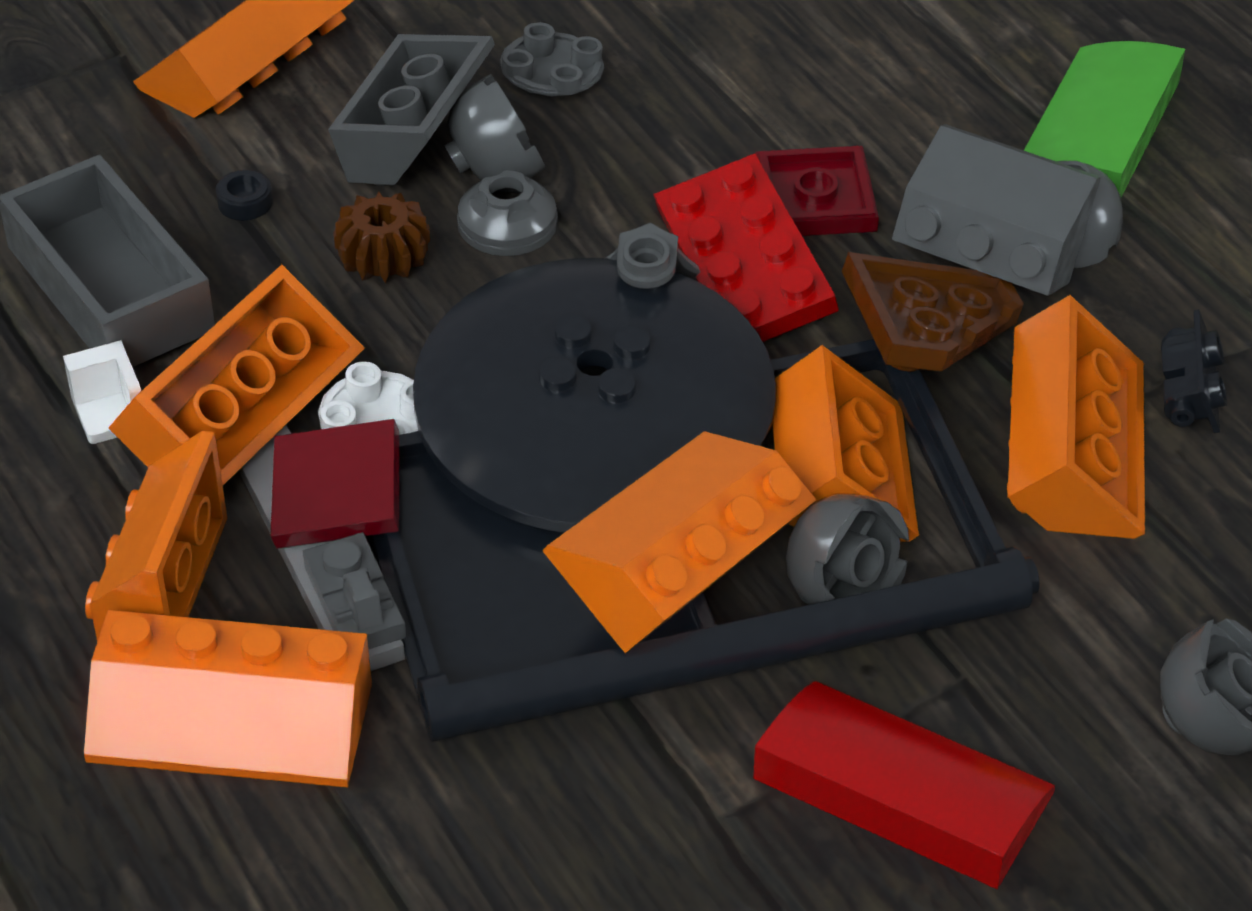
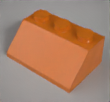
(843, 434)
(166, 536)

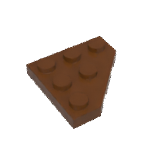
(928, 311)

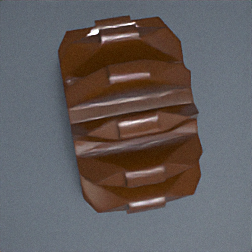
(381, 236)

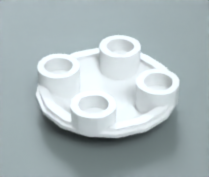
(367, 397)

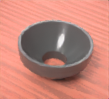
(510, 224)

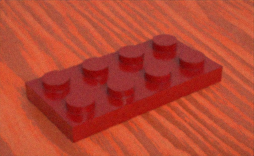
(747, 247)

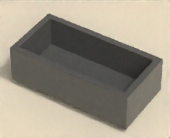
(107, 261)

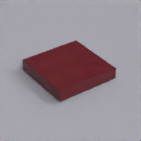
(824, 188)
(335, 483)

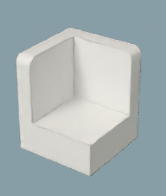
(100, 387)

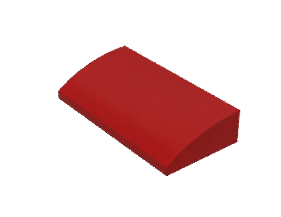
(901, 782)

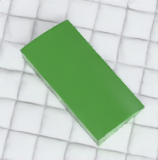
(1109, 106)

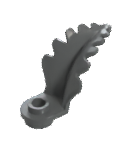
(651, 257)

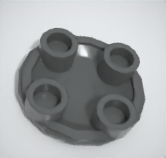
(552, 61)

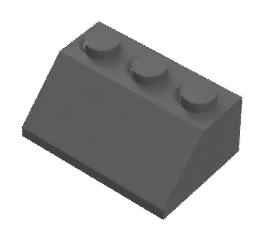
(404, 103)
(997, 210)

